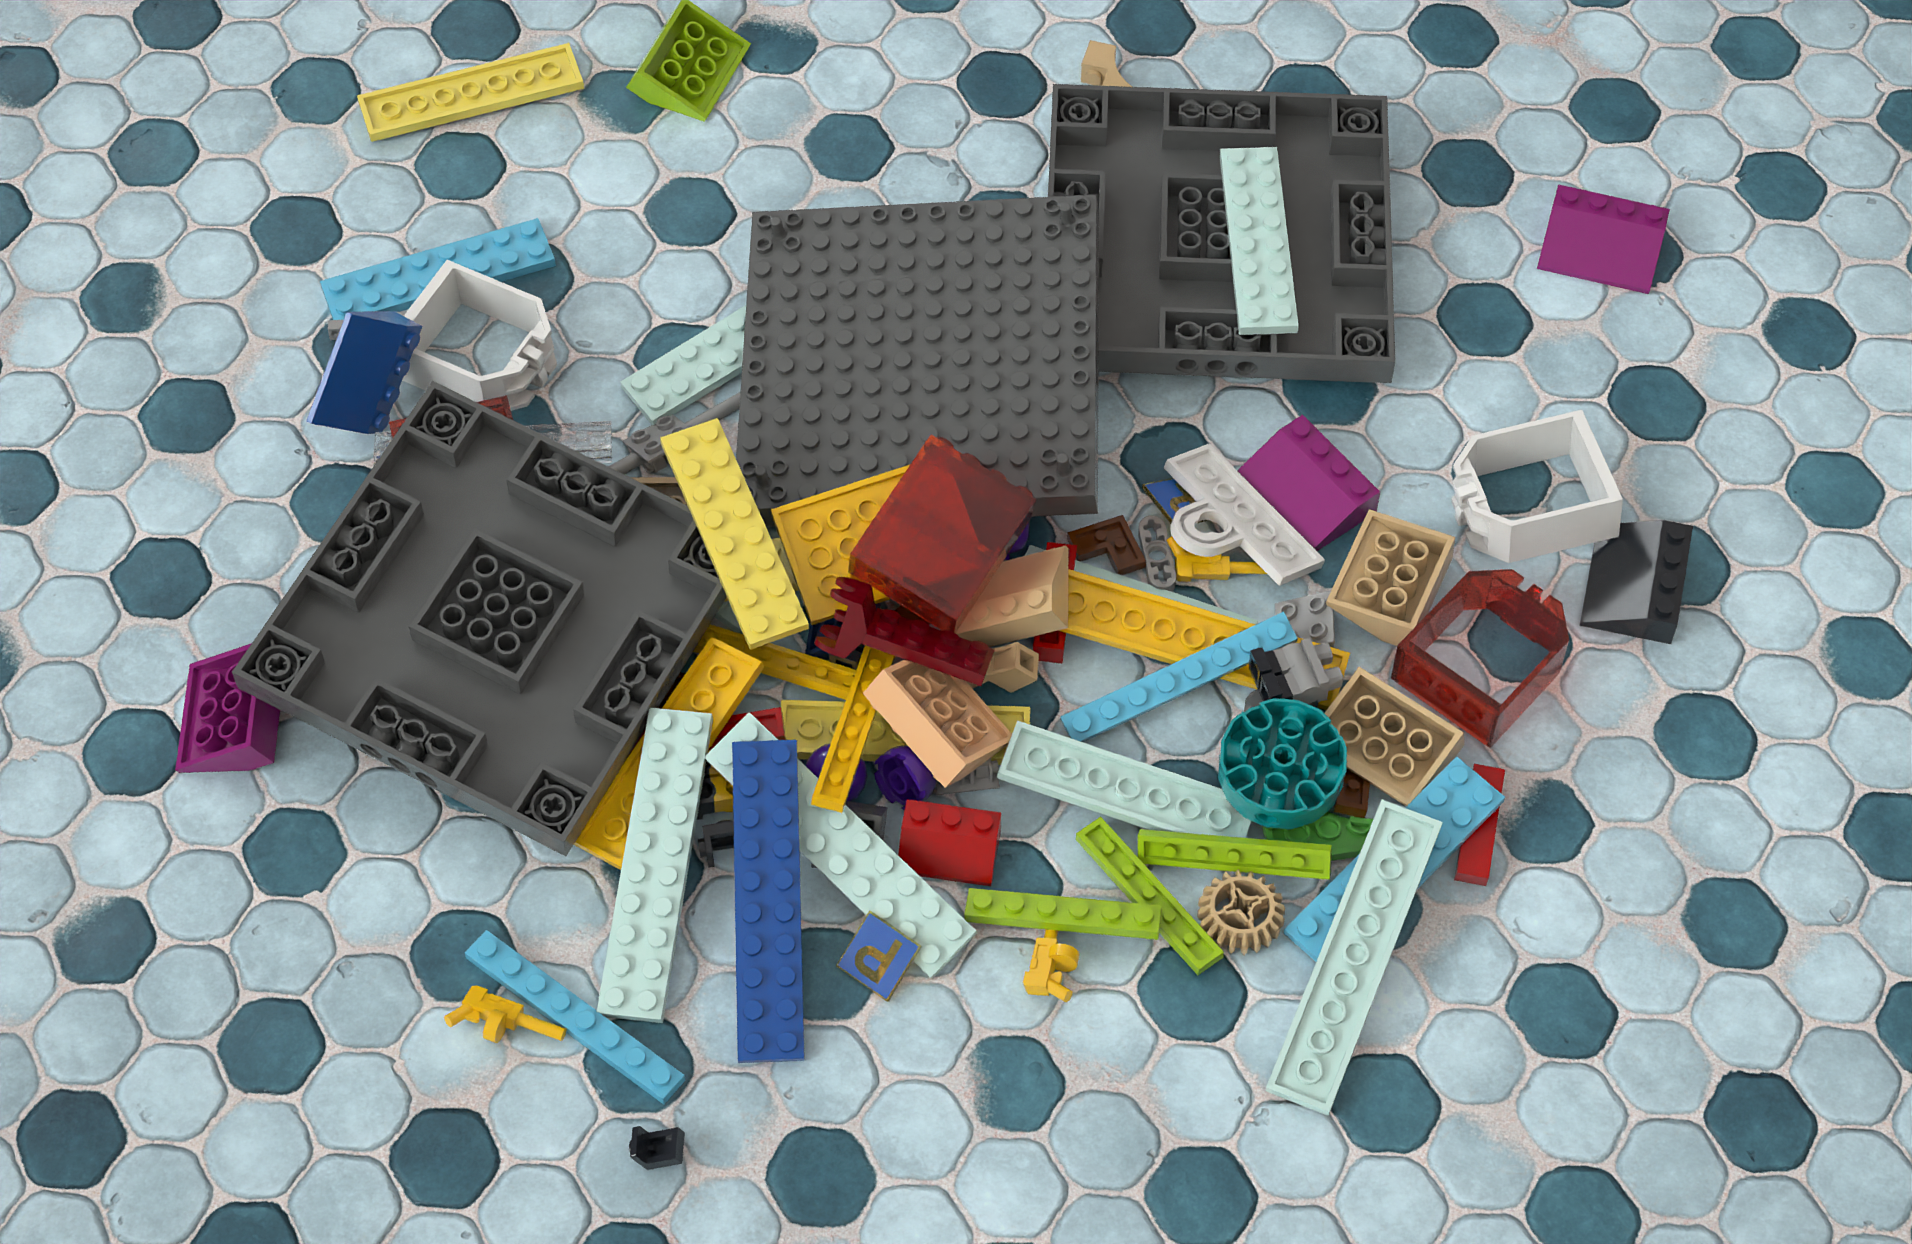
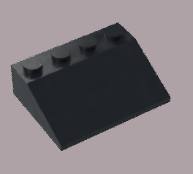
(1638, 580)

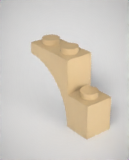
(1100, 66)
(1012, 667)

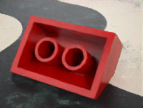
(950, 842)

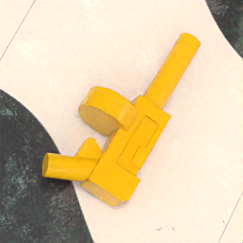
(1218, 567)
(1045, 959)
(499, 1015)

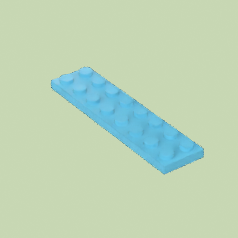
(399, 282)
(1454, 797)

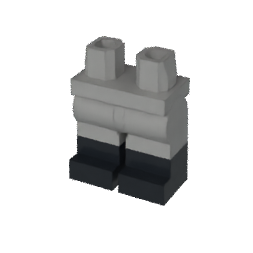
(1295, 672)

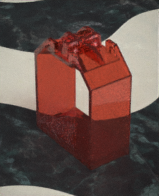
(1453, 694)

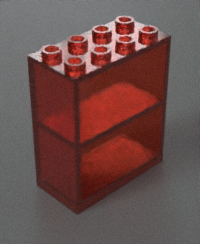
(942, 534)

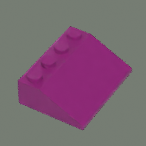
(1603, 239)
(1310, 483)
(223, 724)

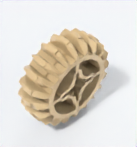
(1251, 900)

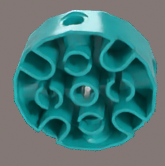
(1286, 792)

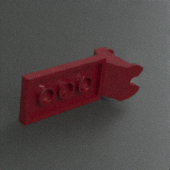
(900, 636)

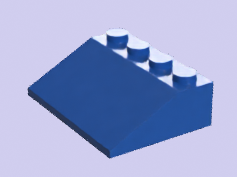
(365, 371)

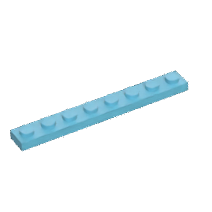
(1177, 679)
(575, 1015)

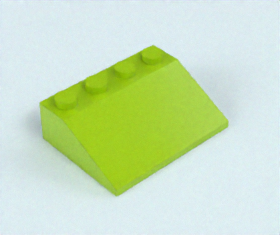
(689, 63)

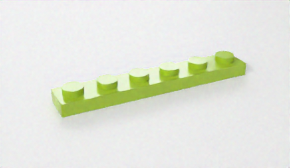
(1235, 853)
(1143, 887)
(1063, 913)

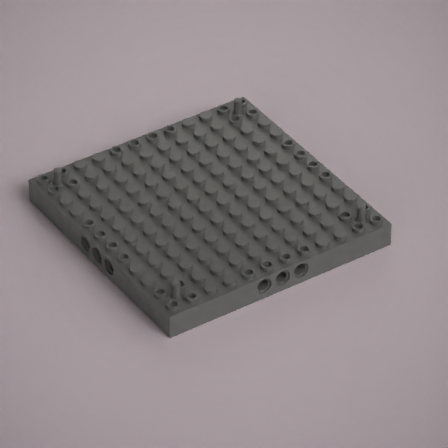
(1166, 232)
(921, 326)
(491, 617)

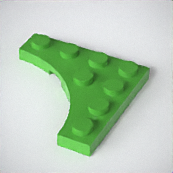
(1330, 829)

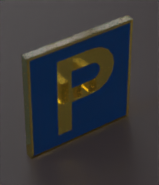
(1168, 497)
(879, 956)

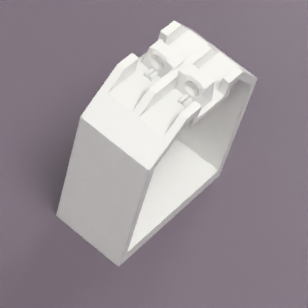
(437, 304)
(1547, 531)

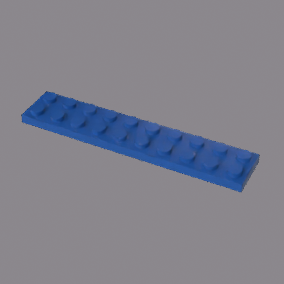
(767, 902)

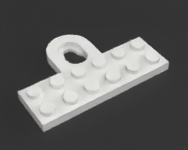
(1241, 512)

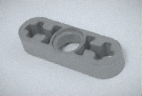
(1160, 544)

